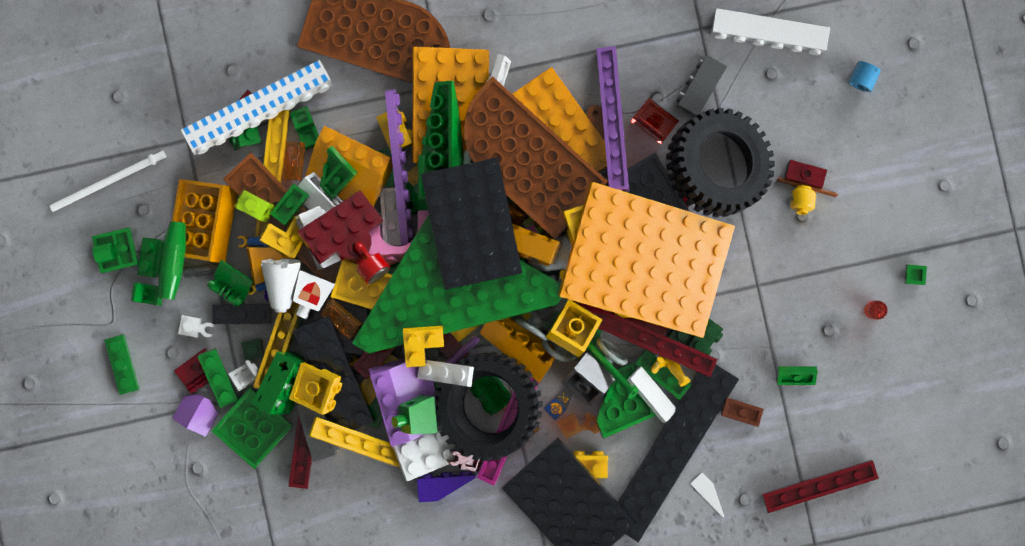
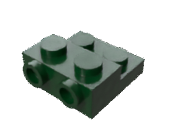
(711, 335)

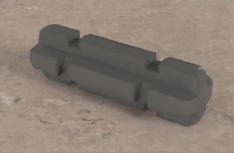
(200, 270)

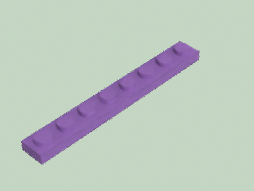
(612, 118)
(398, 159)

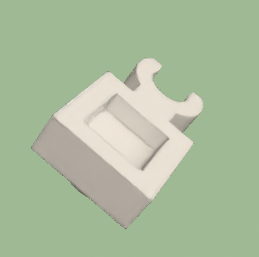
(192, 326)

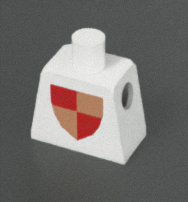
(310, 293)

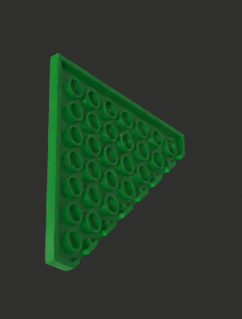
(418, 298)

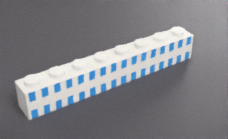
(256, 108)

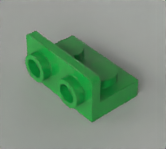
(490, 393)

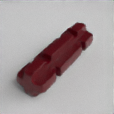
(198, 383)

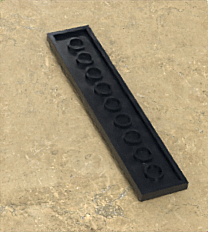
(675, 447)

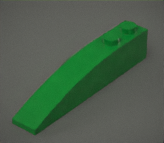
(443, 134)

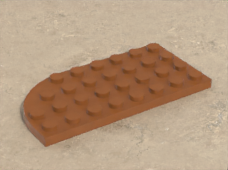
(371, 33)
(535, 163)

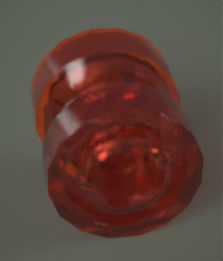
(872, 308)

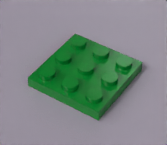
(251, 430)

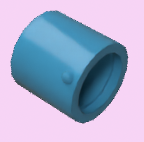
(864, 76)

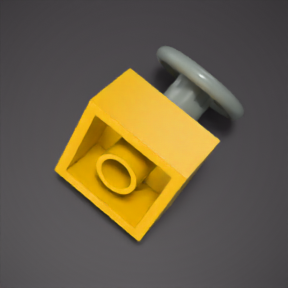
(571, 332)

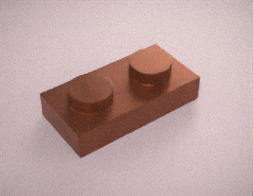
(742, 412)

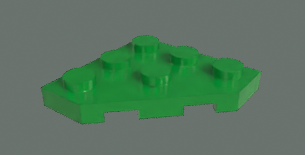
(619, 411)

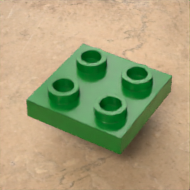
(114, 250)

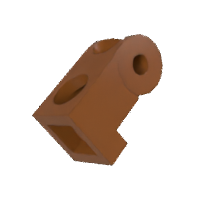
(595, 116)

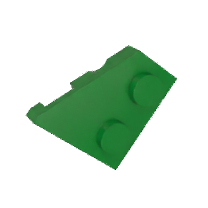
(336, 173)

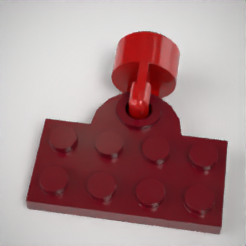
(346, 233)

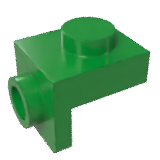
(248, 138)
(146, 294)

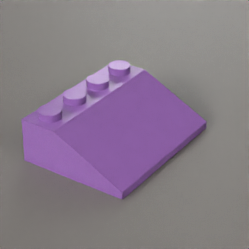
(395, 385)

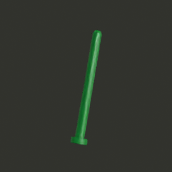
(631, 391)

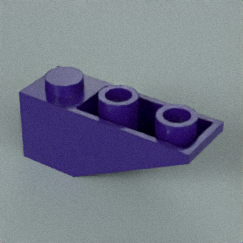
(435, 488)

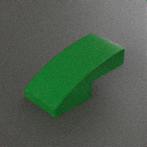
(305, 127)

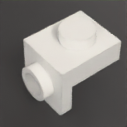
(244, 375)

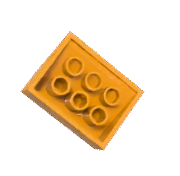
(371, 166)
(208, 218)

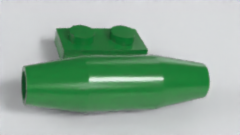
(165, 259)

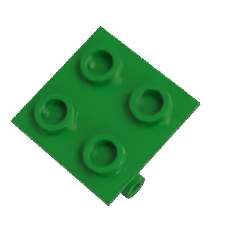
(230, 282)

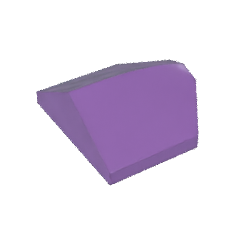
(196, 414)

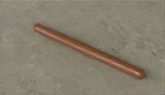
(816, 189)

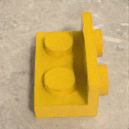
(596, 462)

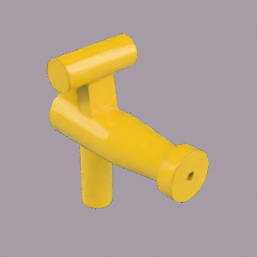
(674, 368)

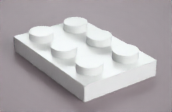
(423, 454)

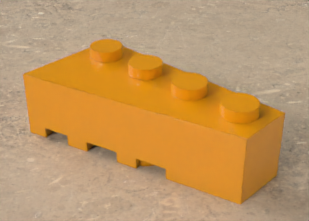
(536, 245)
(519, 344)

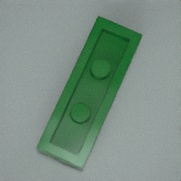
(122, 364)
(663, 376)
(218, 377)

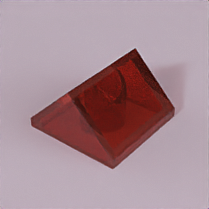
(655, 120)

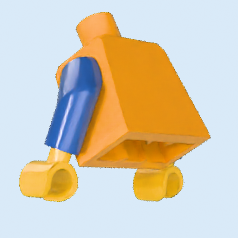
(256, 253)

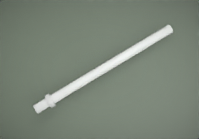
(152, 159)

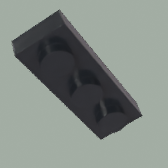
(241, 315)

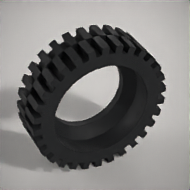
(689, 172)
(464, 433)

